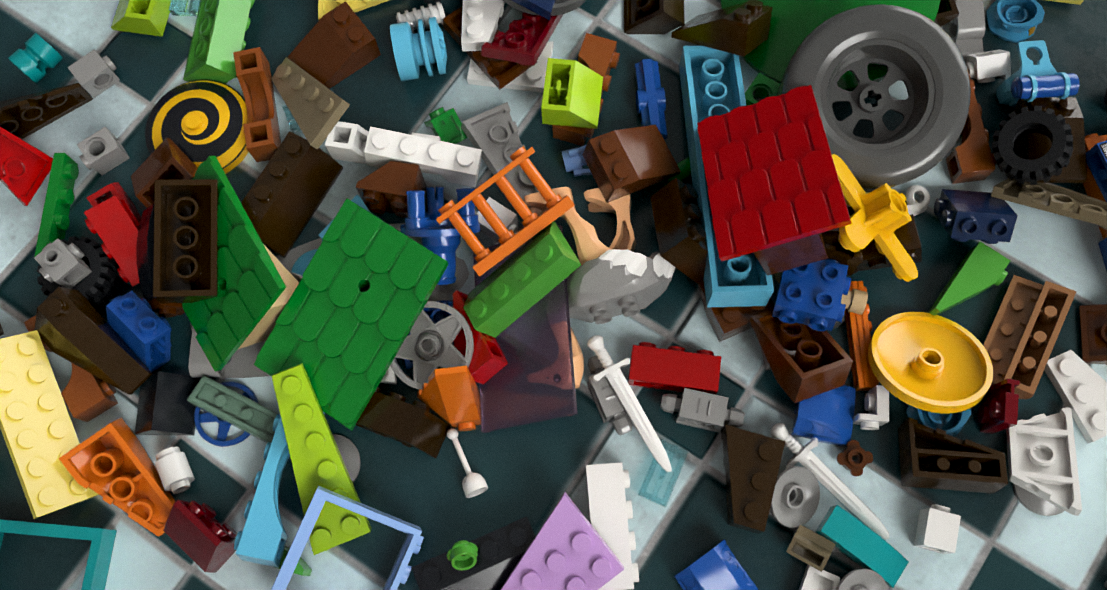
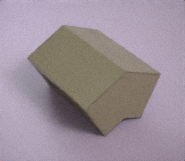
(810, 548)

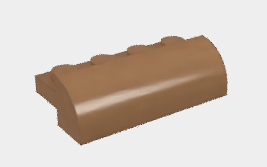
(1026, 332)

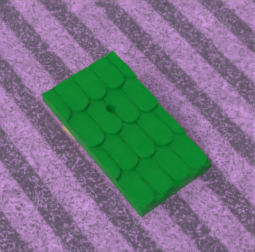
(250, 281)
(352, 310)

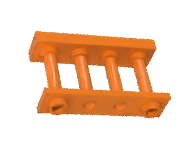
(531, 221)

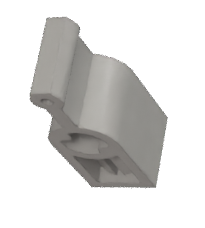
(968, 27)

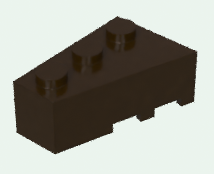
(908, 238)

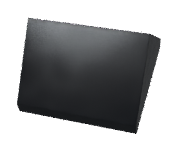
(164, 405)

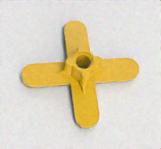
(875, 218)

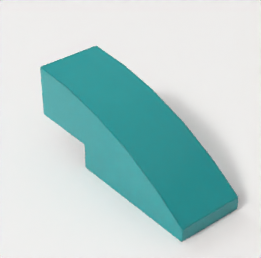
(862, 544)

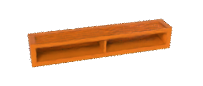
(859, 337)

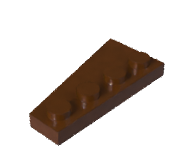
(497, 70)

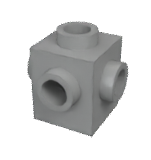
(62, 264)

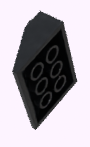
(496, 559)

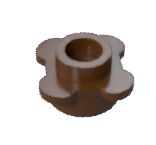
(863, 458)

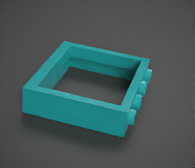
(100, 550)

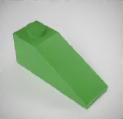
(974, 275)

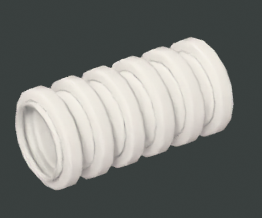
(422, 13)

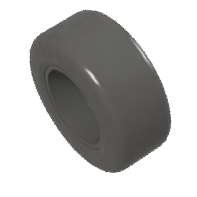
(914, 53)

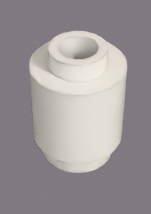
(174, 470)

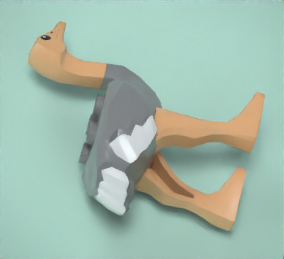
(609, 278)

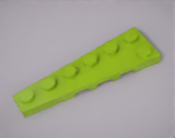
(316, 460)

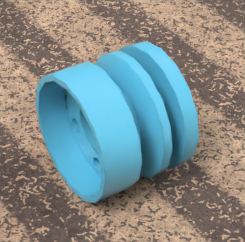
(418, 49)

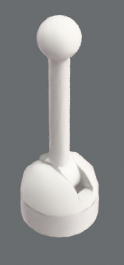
(473, 483)

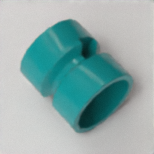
(35, 58)

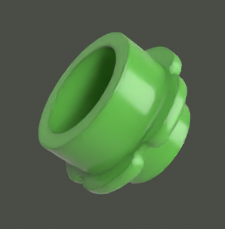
(463, 555)

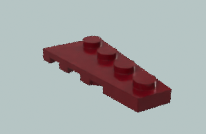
(522, 40)

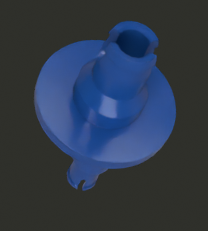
(442, 237)

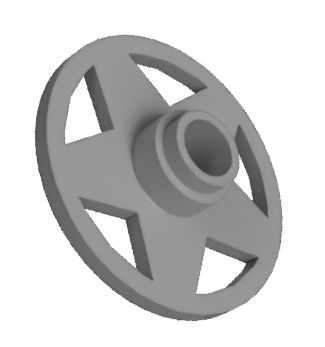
(432, 345)

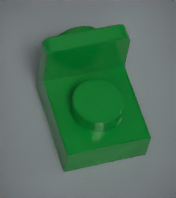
(446, 125)

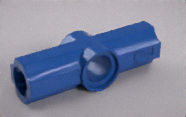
(650, 95)

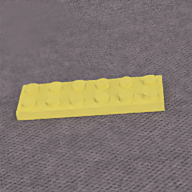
(37, 425)

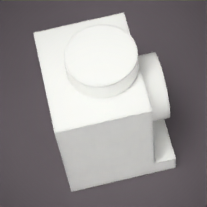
(988, 65)

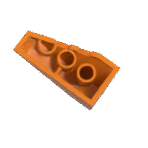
(453, 397)
(123, 474)

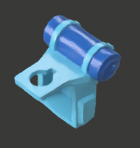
(1036, 80)

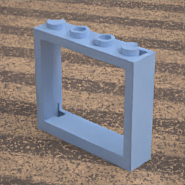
(400, 570)

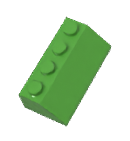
(216, 36)
(521, 281)

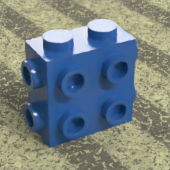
(813, 294)
(140, 329)

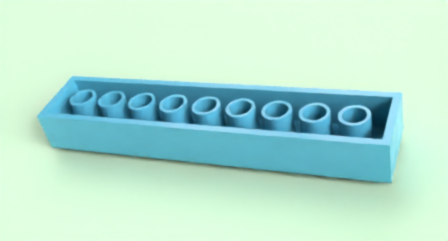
(713, 87)

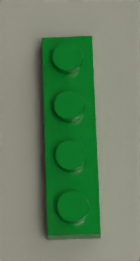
(57, 201)

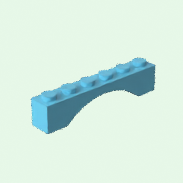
(263, 532)

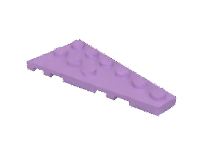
(565, 555)

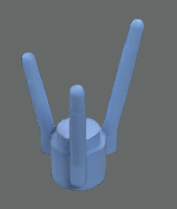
(574, 161)

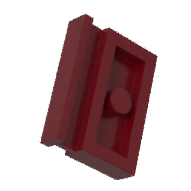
(1001, 407)

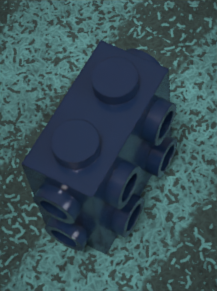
(975, 216)

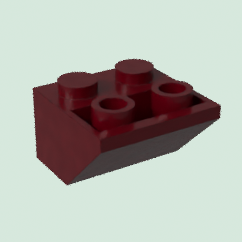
(200, 534)

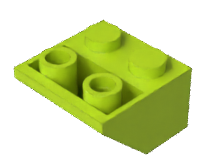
(142, 16)
(571, 94)

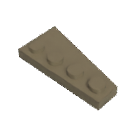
(309, 101)
(1054, 200)

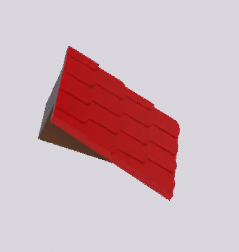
(772, 181)

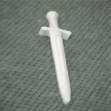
(628, 399)
(828, 478)

